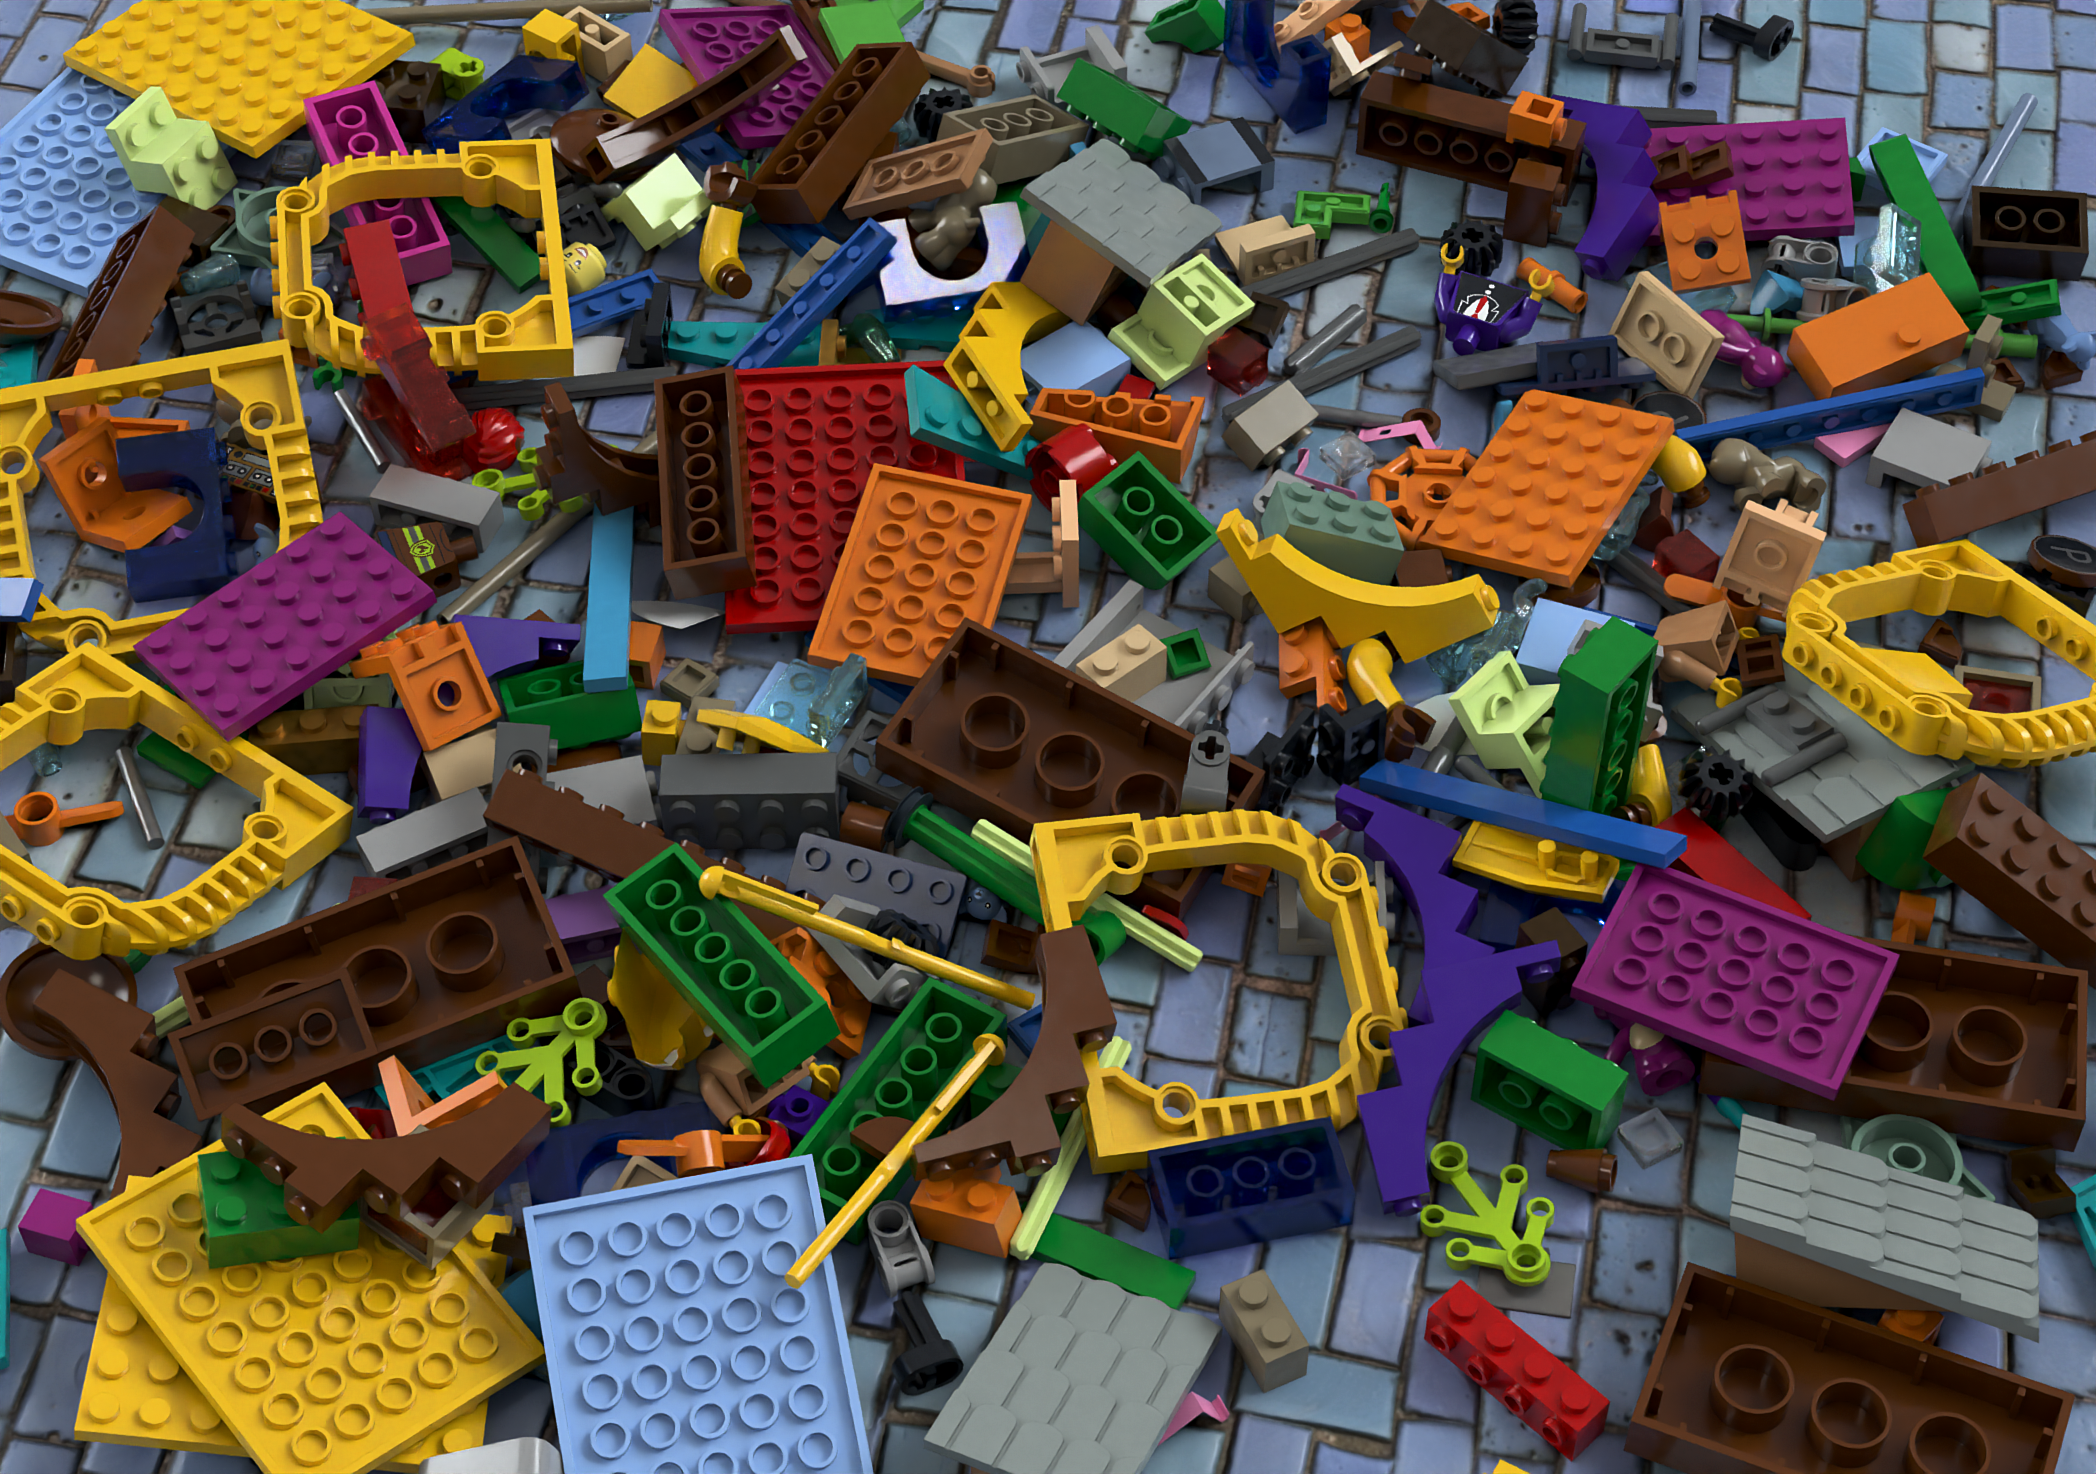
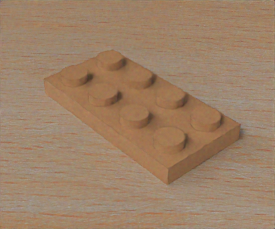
(918, 174)

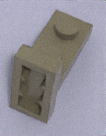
(1985, 347)

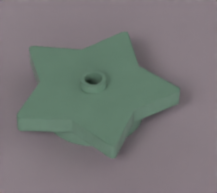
(250, 235)
(1913, 1147)

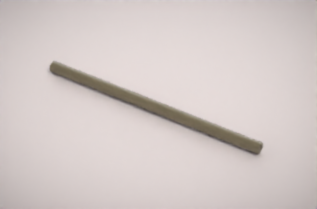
(503, 10)
(526, 552)

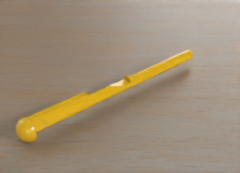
(803, 912)
(989, 1050)

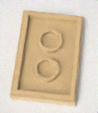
(1666, 335)

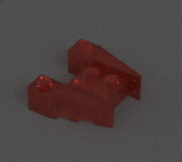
(424, 415)

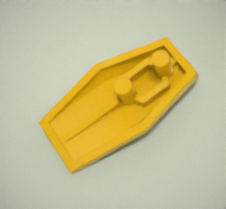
(754, 732)
(1536, 863)

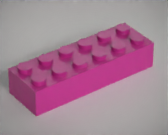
(360, 123)

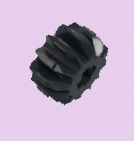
(1516, 24)
(931, 107)
(1480, 244)
(1715, 784)
(899, 926)

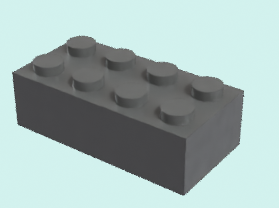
(749, 799)

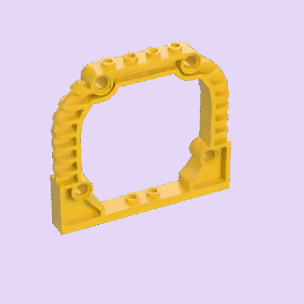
(499, 345)
(250, 378)
(1920, 719)
(278, 845)
(1123, 1115)

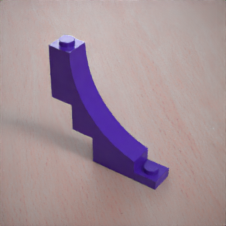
(1624, 202)
(387, 737)
(1420, 861)
(1460, 1004)

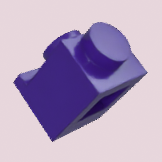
(797, 1111)

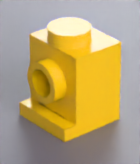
(660, 730)

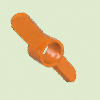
(1702, 593)
(52, 827)
(1912, 917)
(698, 1150)

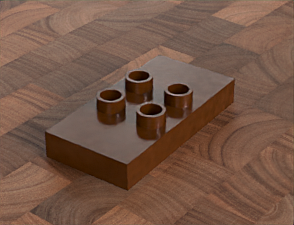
(1039, 744)
(430, 957)
(1956, 1042)
(1803, 1390)

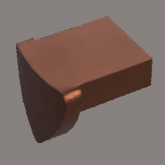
(248, 511)
(1656, 520)

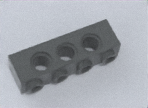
(513, 746)

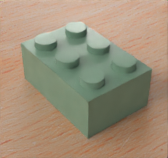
(1336, 531)

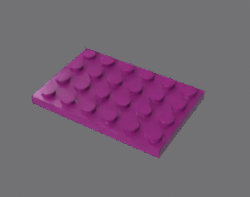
(721, 36)
(1786, 175)
(284, 625)
(1736, 978)

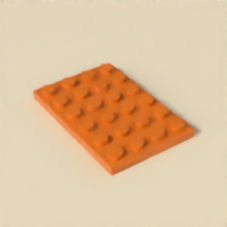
(1548, 487)
(915, 568)

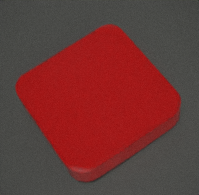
(1166, 921)

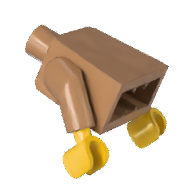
(1700, 648)
(734, 1091)

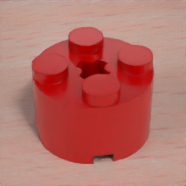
(1068, 456)

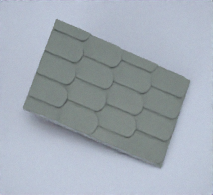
(1108, 225)
(1840, 795)
(1874, 1236)
(1074, 1381)

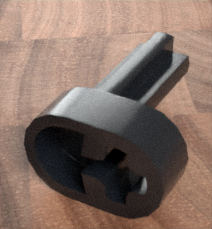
(1766, 41)
(932, 1360)

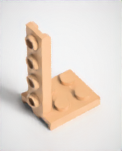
(1314, 14)
(1770, 554)
(1057, 569)

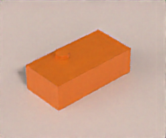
(1878, 340)

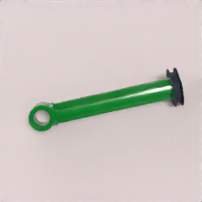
(916, 822)

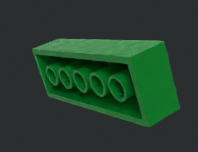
(1599, 718)
(722, 966)
(896, 1080)

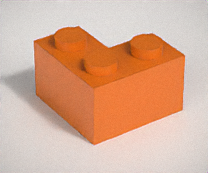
(968, 1211)

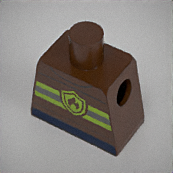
(429, 553)

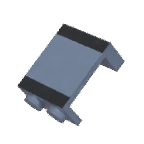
(1215, 157)

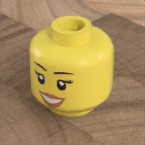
(583, 268)

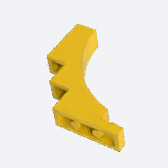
(989, 361)
(1299, 589)

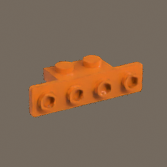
(1312, 661)

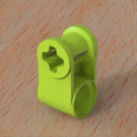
(459, 72)

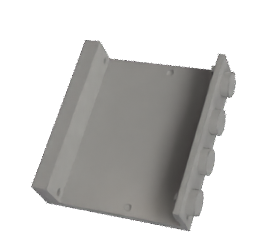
(1182, 701)

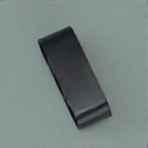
(1782, 834)
(620, 1080)

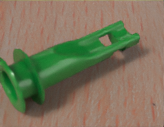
(1381, 219)

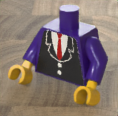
(1484, 311)

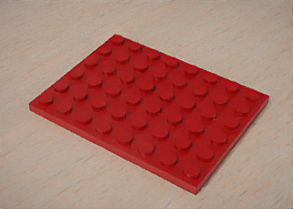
(809, 463)

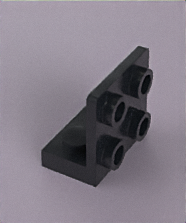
(1284, 760)

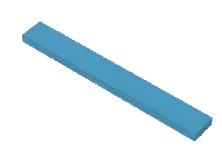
(609, 601)

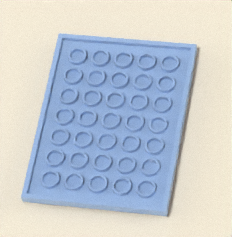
(65, 184)
(683, 1338)

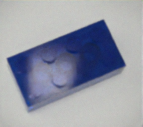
(1250, 1188)

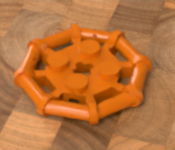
(1434, 473)

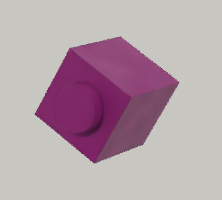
(51, 1227)

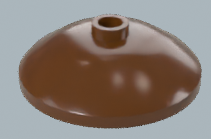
(578, 129)
(26, 318)
(28, 977)

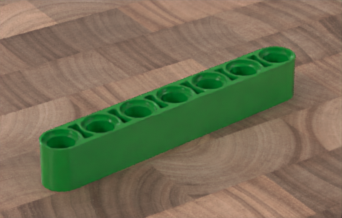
(1939, 250)

